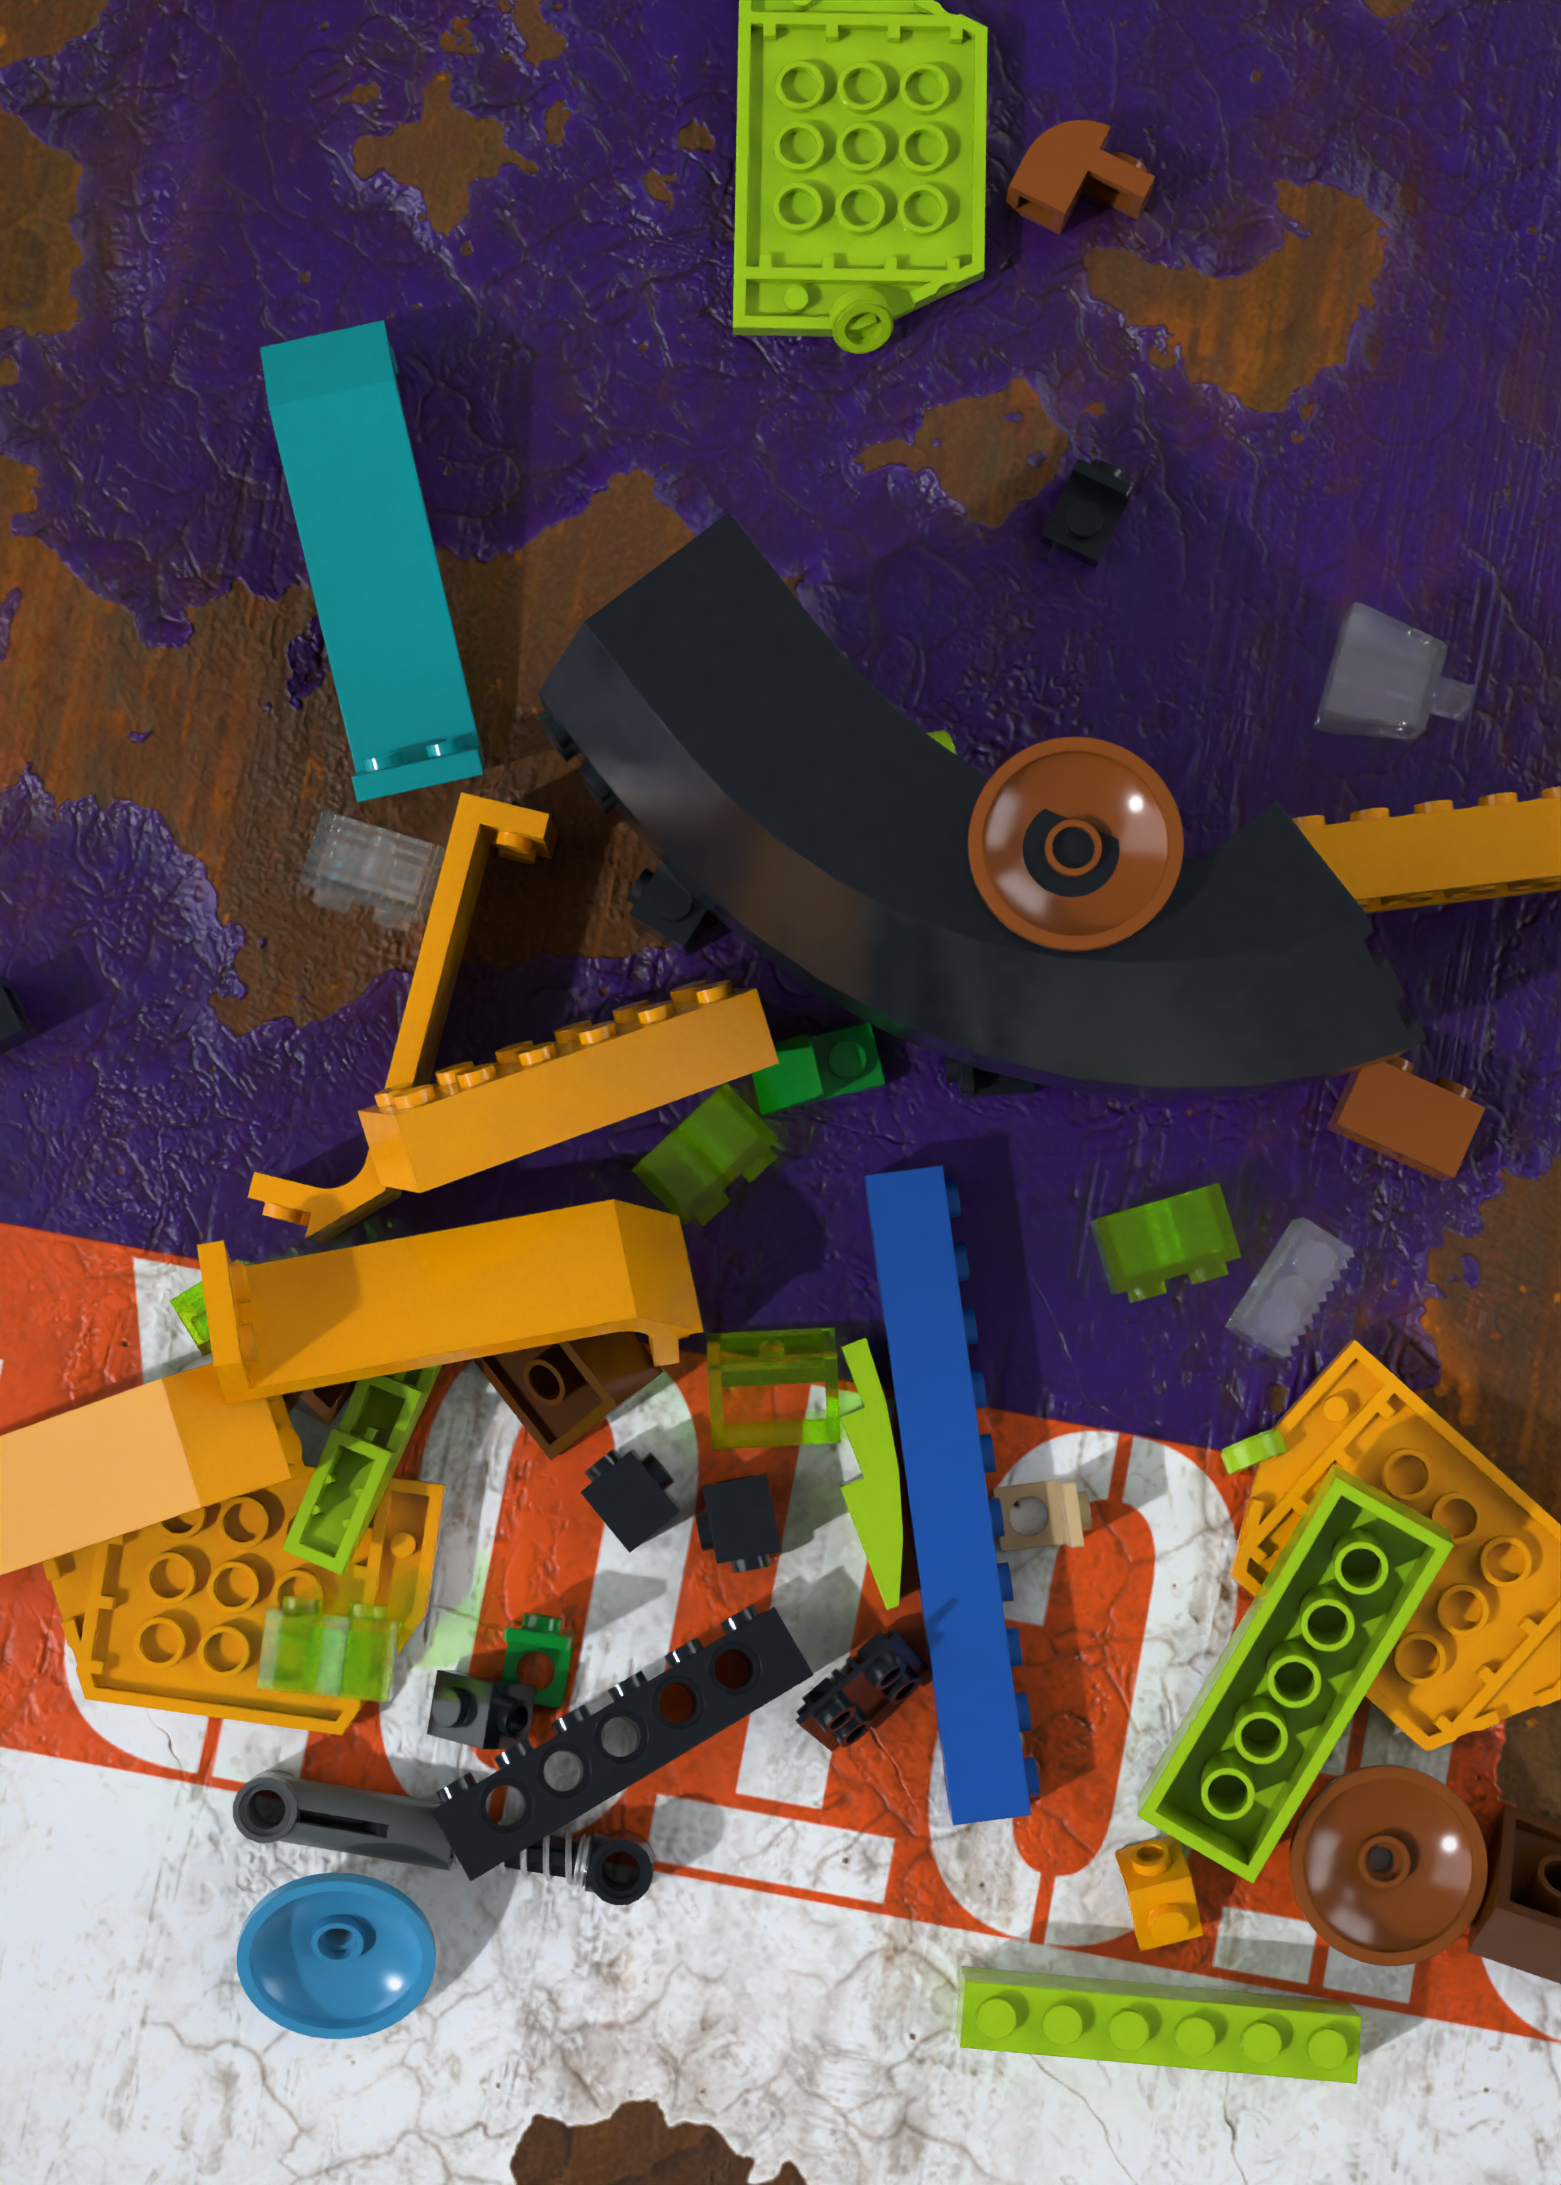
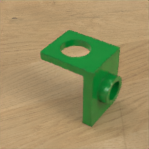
(543, 1635)

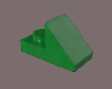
(819, 1069)

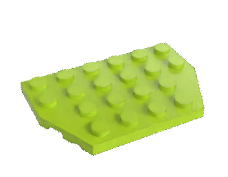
(855, 159)

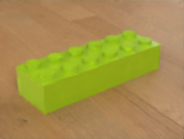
(1294, 1673)

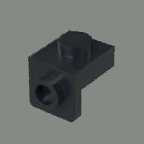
(480, 1710)

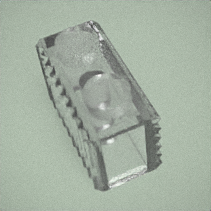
(373, 870)
(1290, 1288)

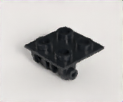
(844, 1711)

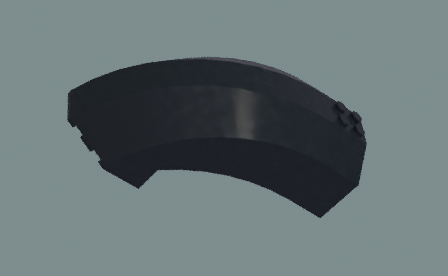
(845, 861)

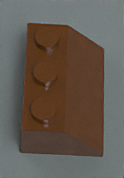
(570, 1385)
(1522, 1896)

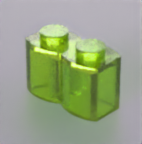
(707, 1156)
(329, 1651)

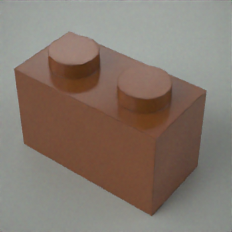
(1408, 1117)

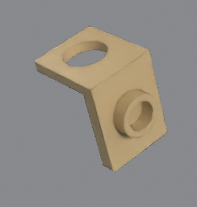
(1066, 1514)

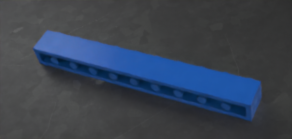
(948, 1495)

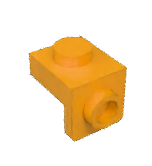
(1159, 1893)

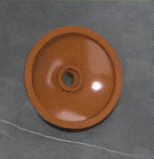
(1097, 790)
(1425, 1890)

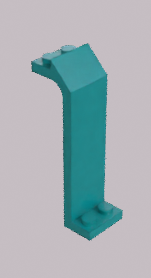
(371, 560)

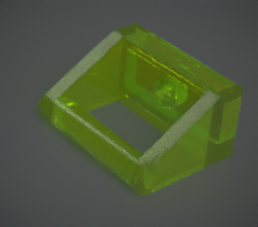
(773, 1359)

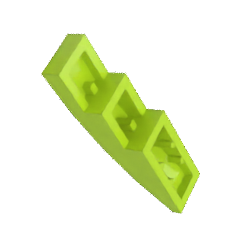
(358, 1467)
(876, 1495)

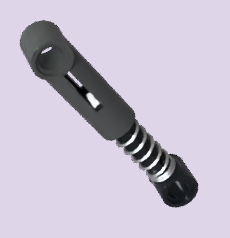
(407, 1832)

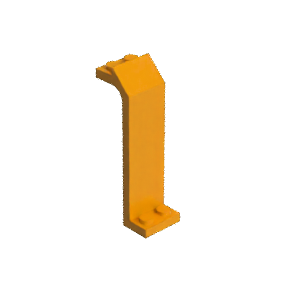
(477, 824)
(448, 1298)
(137, 1464)

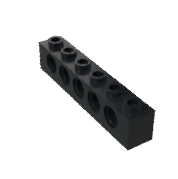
(772, 1670)

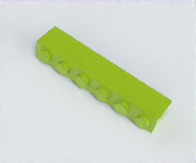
(1158, 2025)

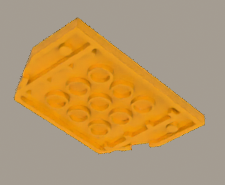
(182, 1604)
(1492, 1616)

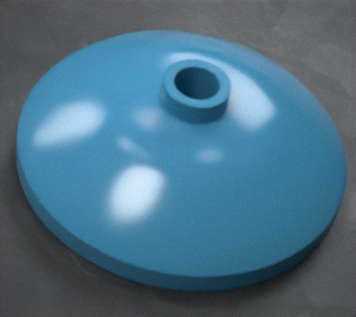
(332, 1978)

